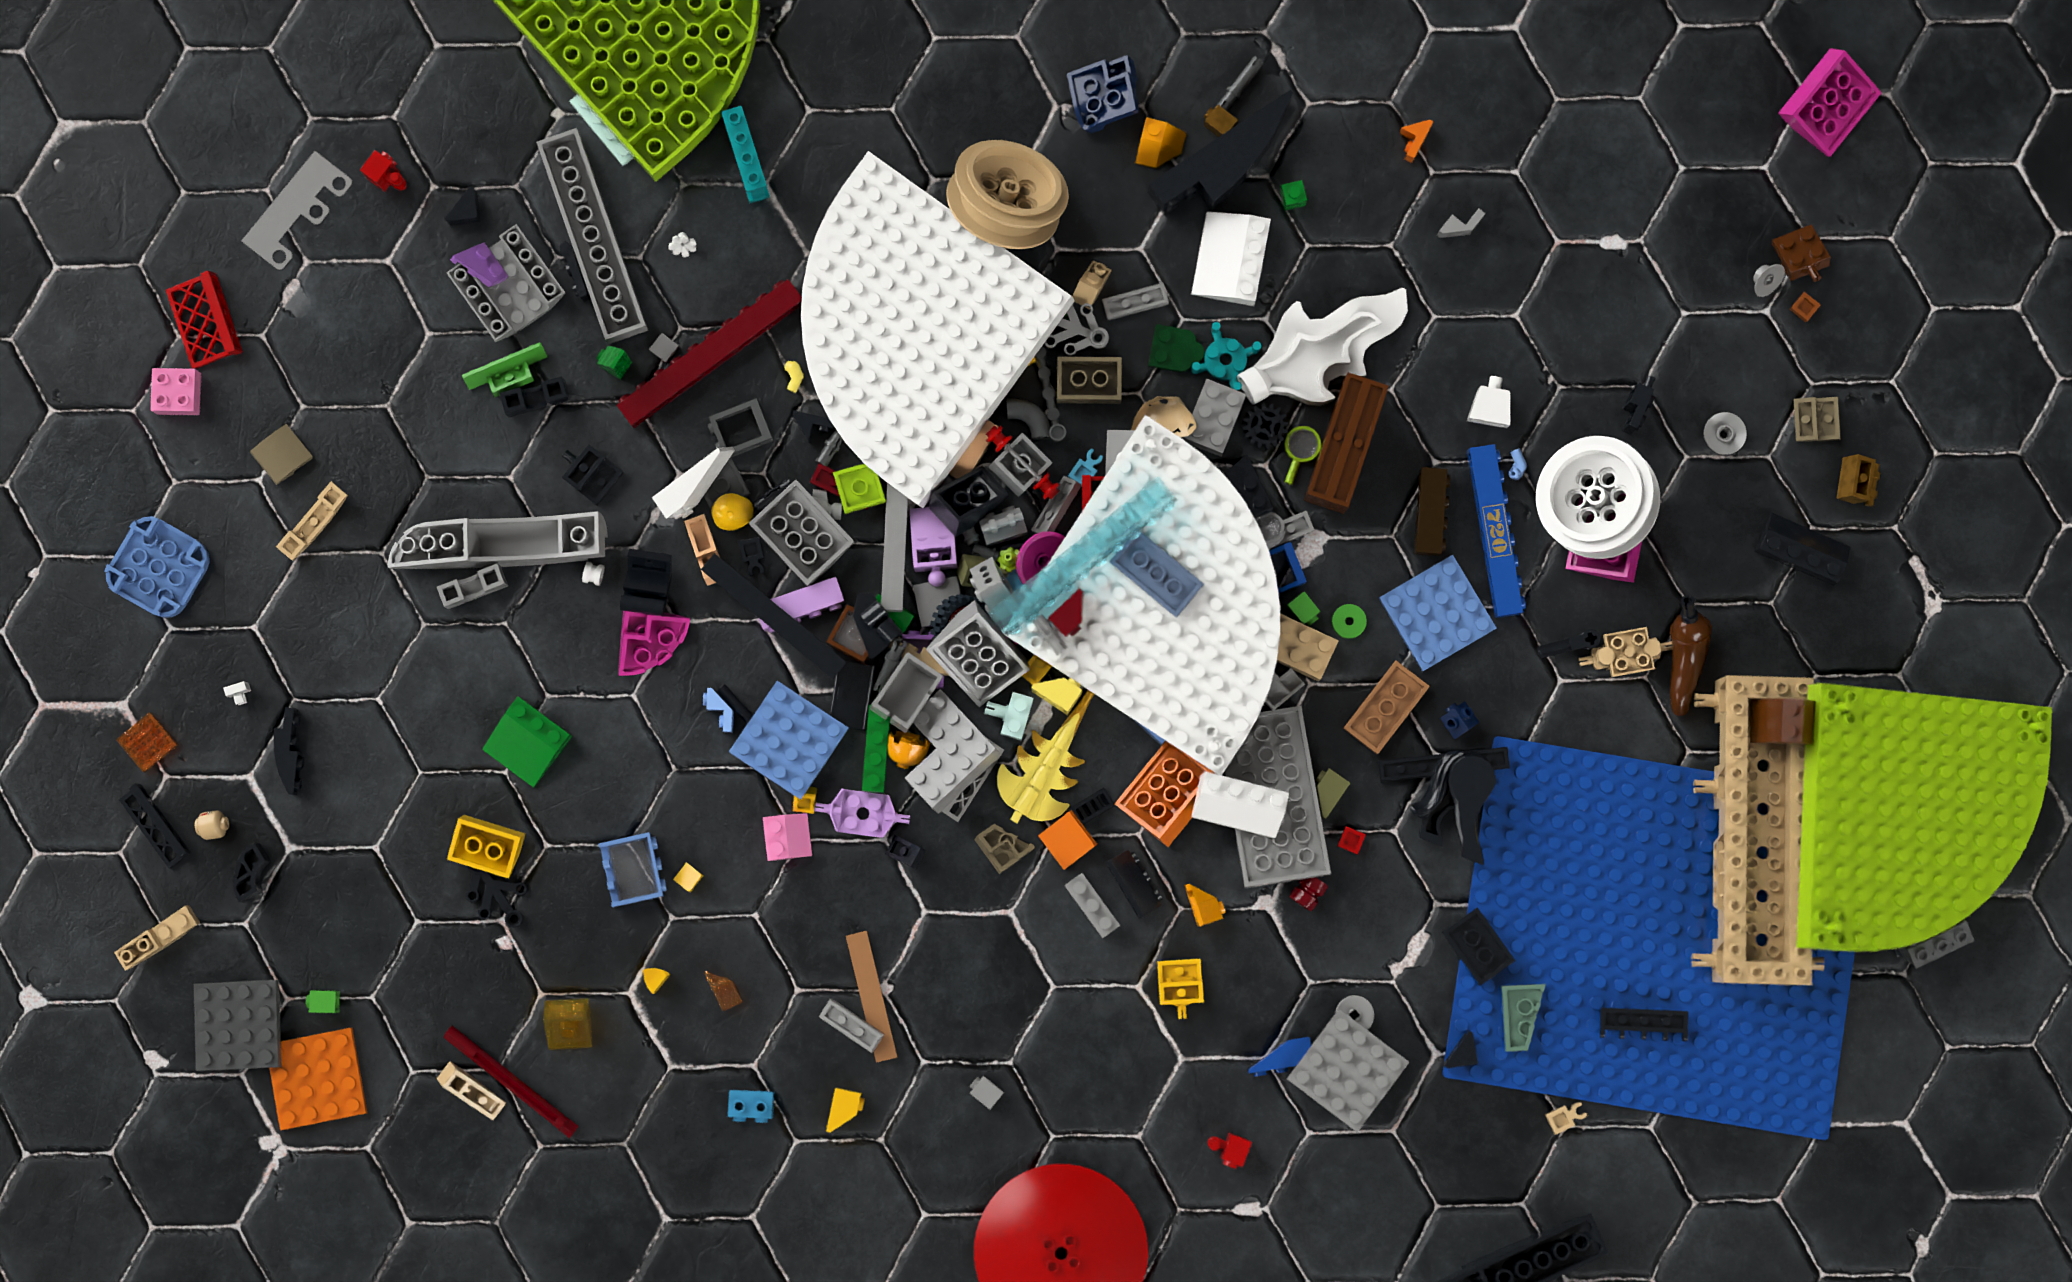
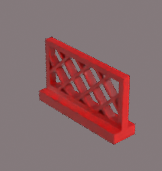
(220, 313)

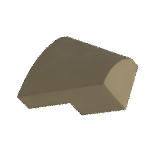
(1001, 847)

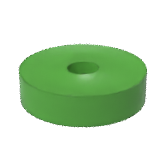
(1349, 611)

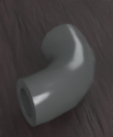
(1031, 415)

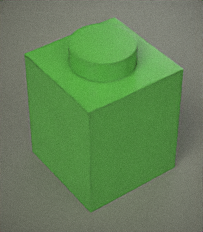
(1304, 609)
(323, 1001)

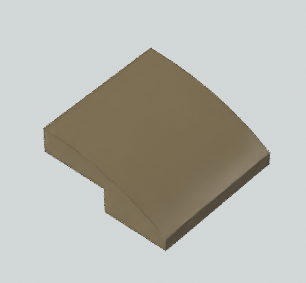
(1817, 419)
(281, 454)

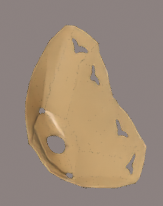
(1169, 415)

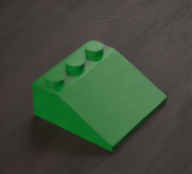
(526, 741)

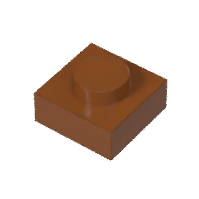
(1805, 307)

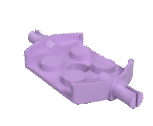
(847, 803)

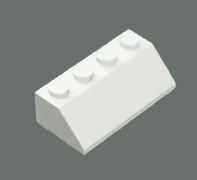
(1239, 804)

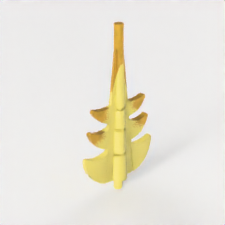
(1030, 793)

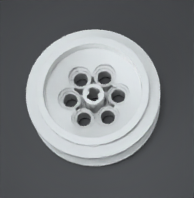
(1564, 482)

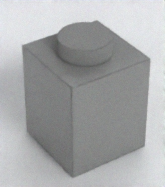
(985, 1091)

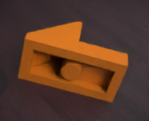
(1417, 133)

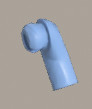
(1519, 465)

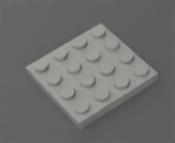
(1347, 1070)

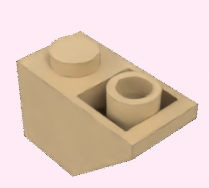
(1091, 283)

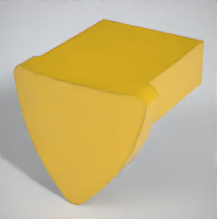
(655, 978)

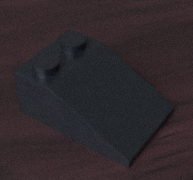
(967, 500)

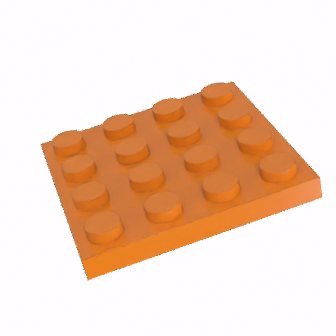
(318, 1079)

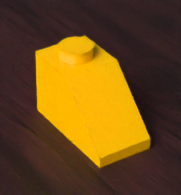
(844, 1107)

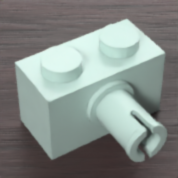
(1014, 715)

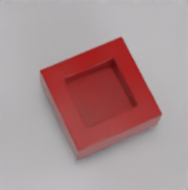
(1351, 840)

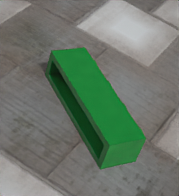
(875, 753)

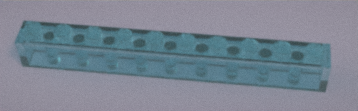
(1083, 556)

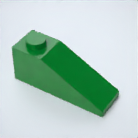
(614, 361)

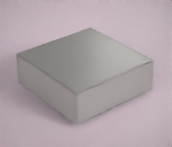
(664, 348)

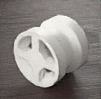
(593, 573)

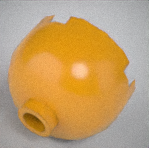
(906, 749)

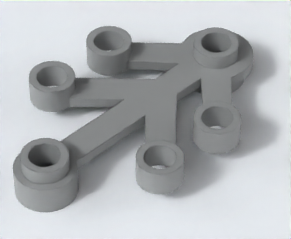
(1074, 328)

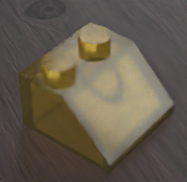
(568, 1023)

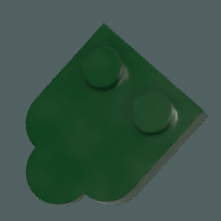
(1174, 349)

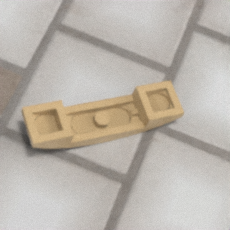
(313, 522)

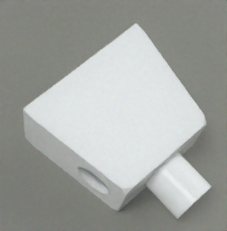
(1491, 405)

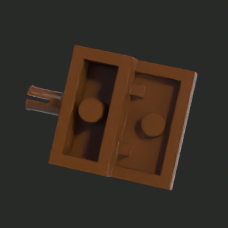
(1802, 253)

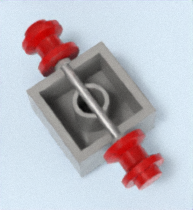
(1020, 464)

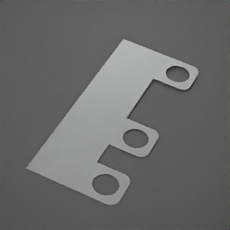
(290, 203)

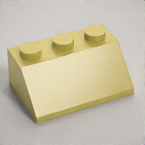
(1059, 693)

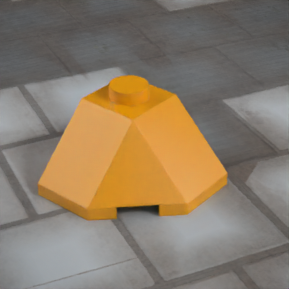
(1159, 143)
(1204, 906)

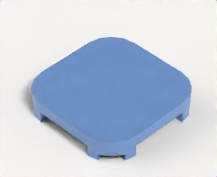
(157, 567)

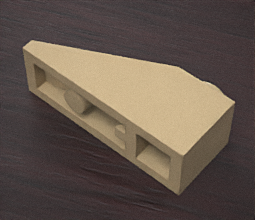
(470, 1090)

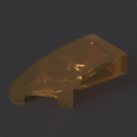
(724, 991)

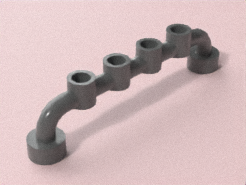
(1057, 431)

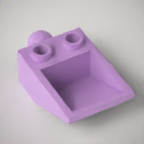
(931, 541)

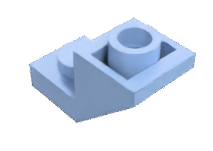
(716, 703)

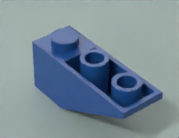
(1284, 1056)

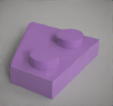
(481, 264)

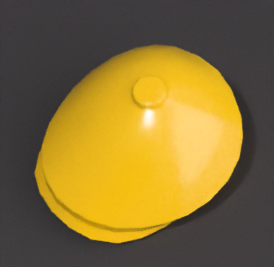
(732, 511)

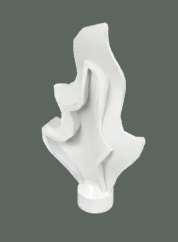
(1318, 350)

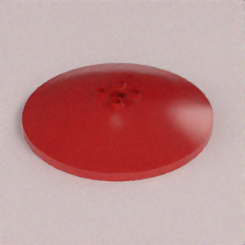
(1058, 1209)

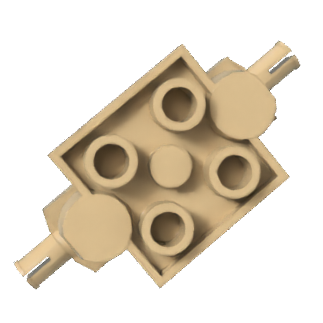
(1626, 652)

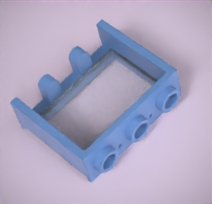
(632, 869)

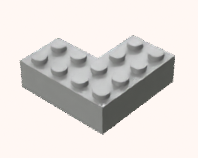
(959, 755)

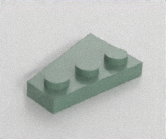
(1519, 1014)

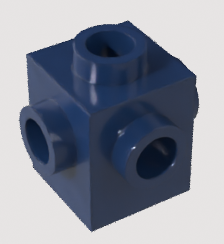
(1459, 719)

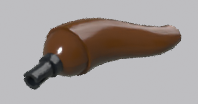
(1690, 647)

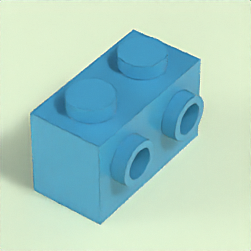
(751, 1104)

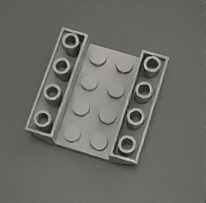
(517, 300)

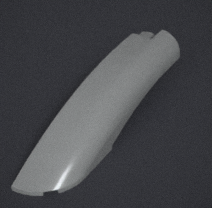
(500, 542)

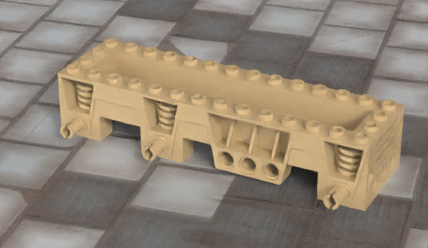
(1736, 867)

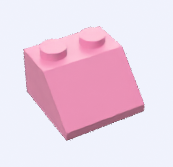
(787, 836)

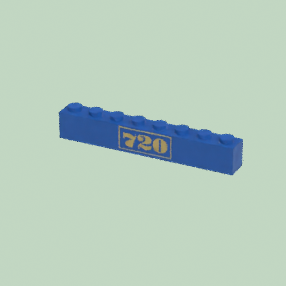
(1495, 532)

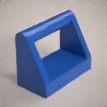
(1294, 566)

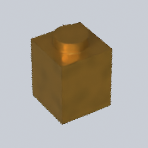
(1219, 120)

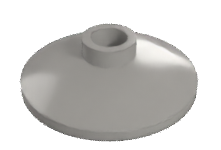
(1732, 426)

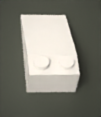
(688, 489)

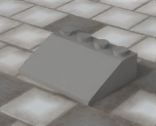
(801, 533)
(978, 654)

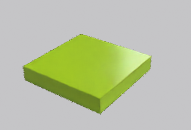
(858, 488)

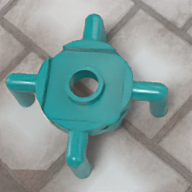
(1225, 346)

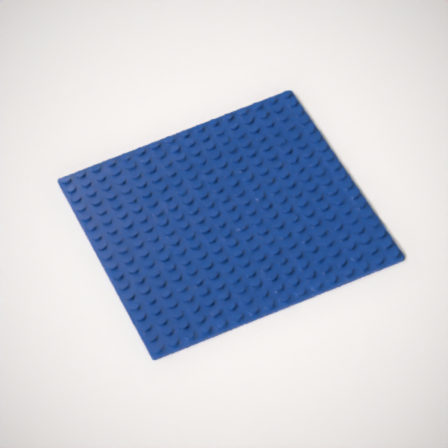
(1604, 896)

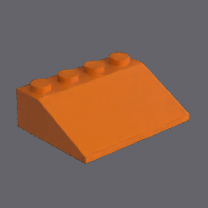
(1164, 793)

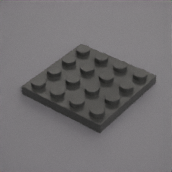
(237, 1025)

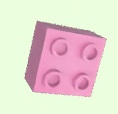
(175, 391)

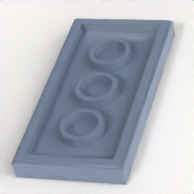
(1157, 573)

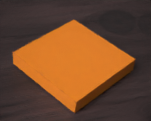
(1067, 839)

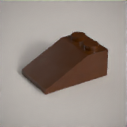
(1782, 721)

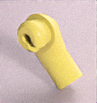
(796, 375)

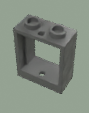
(754, 405)

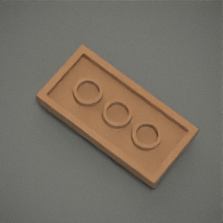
(1386, 707)

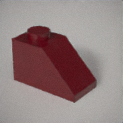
(1069, 614)

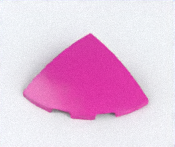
(649, 640)

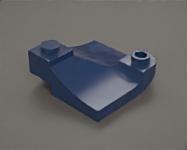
(1104, 92)

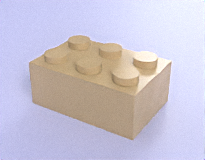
(1304, 648)

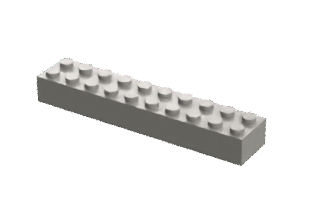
(592, 236)

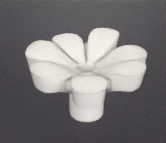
(682, 244)

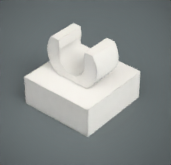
(237, 691)

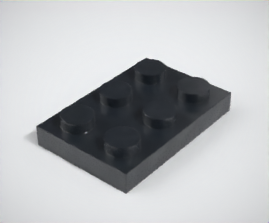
(1478, 946)

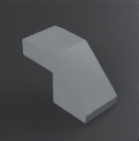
(1455, 227)

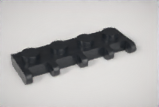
(1643, 1021)

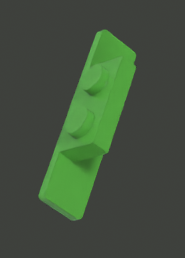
(506, 372)

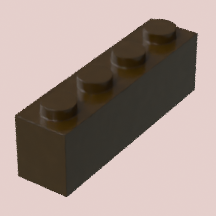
(1430, 511)

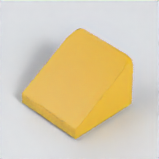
(807, 803)
(688, 877)

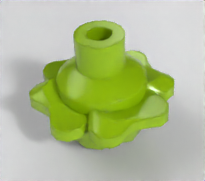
(1008, 559)

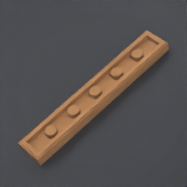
(871, 993)

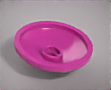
(1039, 545)

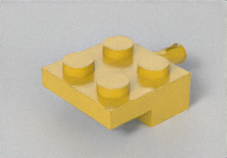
(1180, 983)

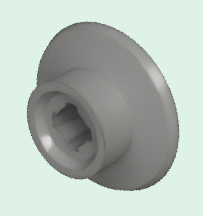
(1768, 279)
(1362, 1007)

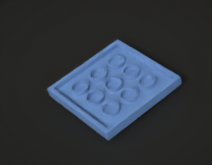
(1437, 613)
(788, 740)

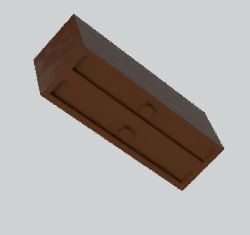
(1346, 443)

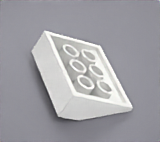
(1231, 257)

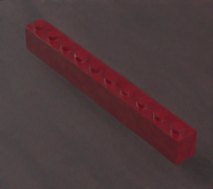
(710, 353)

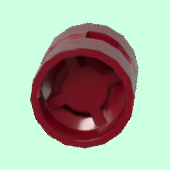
(1308, 892)

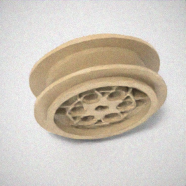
(1007, 194)

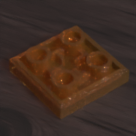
(147, 742)

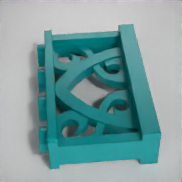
(745, 154)

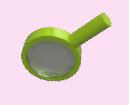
(1301, 446)

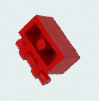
(382, 171)
(1233, 1149)

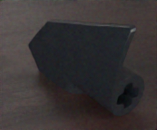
(874, 624)

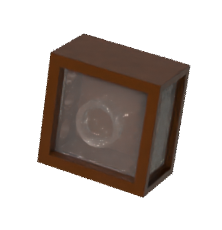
(846, 637)

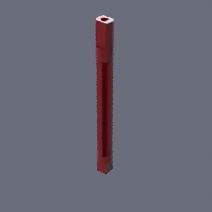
(510, 1081)

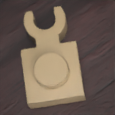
(1562, 1118)

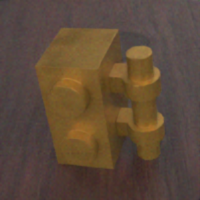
(1858, 480)

